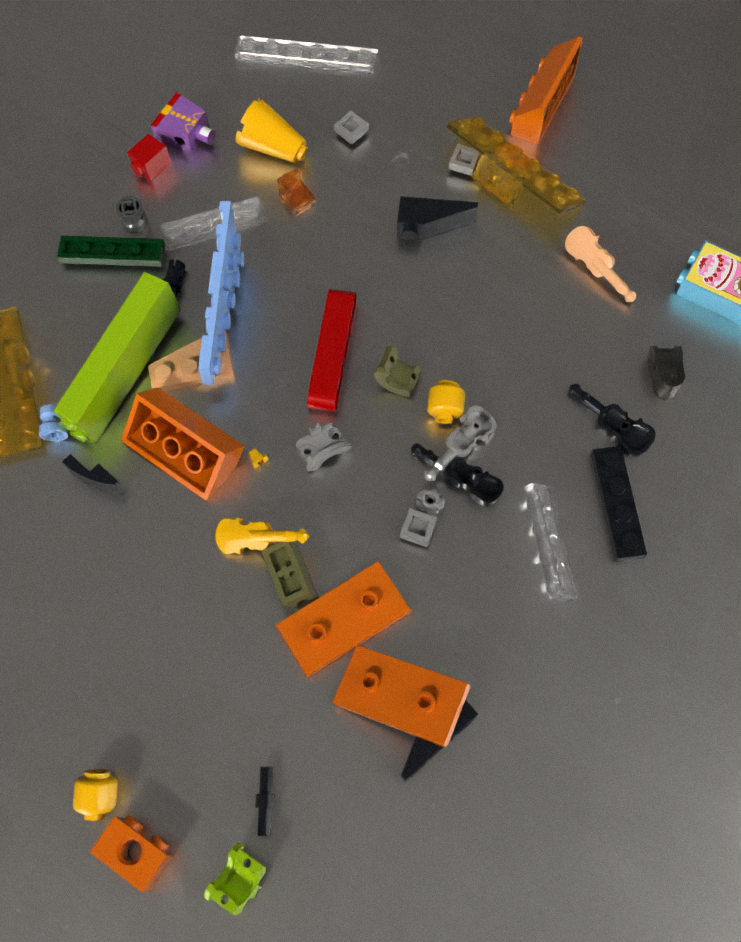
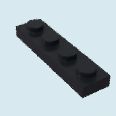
(618, 504)

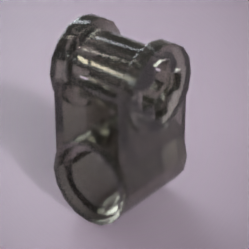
(665, 366)

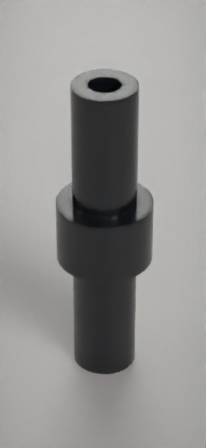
(265, 801)

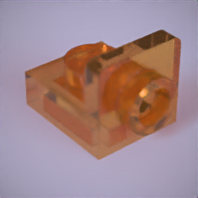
(295, 192)

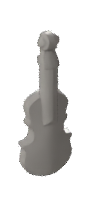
(475, 426)

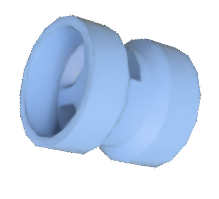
(50, 427)

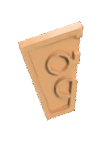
(181, 368)

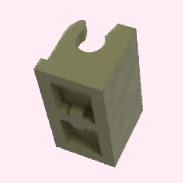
(289, 573)

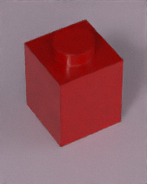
(149, 157)

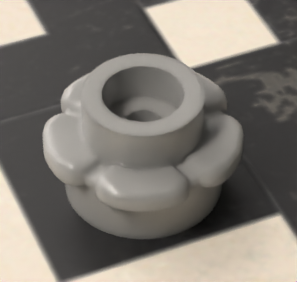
(430, 508)

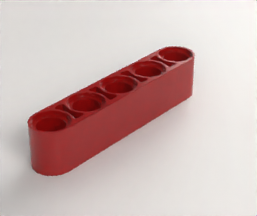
(332, 350)

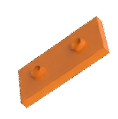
(343, 619)
(402, 695)

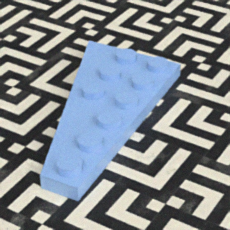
(222, 283)

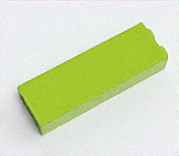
(118, 359)

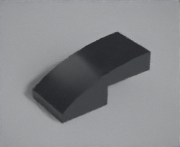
(96, 478)

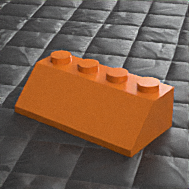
(545, 91)
(181, 442)

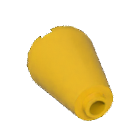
(270, 134)

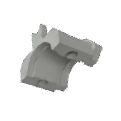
(322, 445)

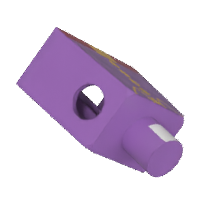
(182, 124)

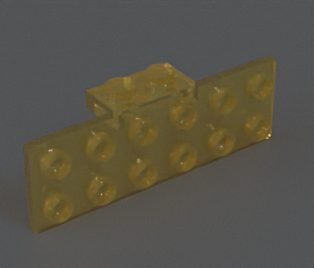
(507, 170)
(17, 403)

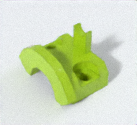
(236, 881)

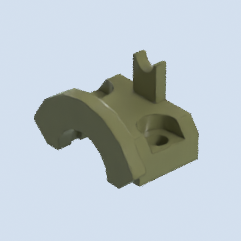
(395, 374)

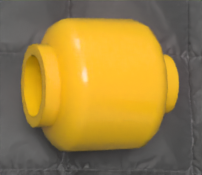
(446, 401)
(95, 794)

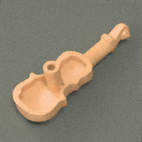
(584, 245)

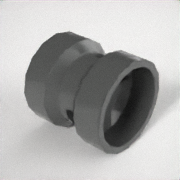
(132, 214)

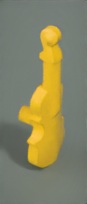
(234, 535)

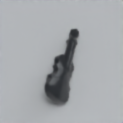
(634, 436)
(481, 486)

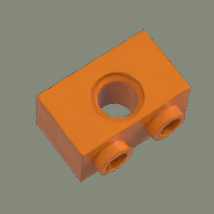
(113, 851)

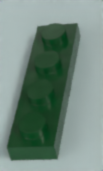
(111, 251)

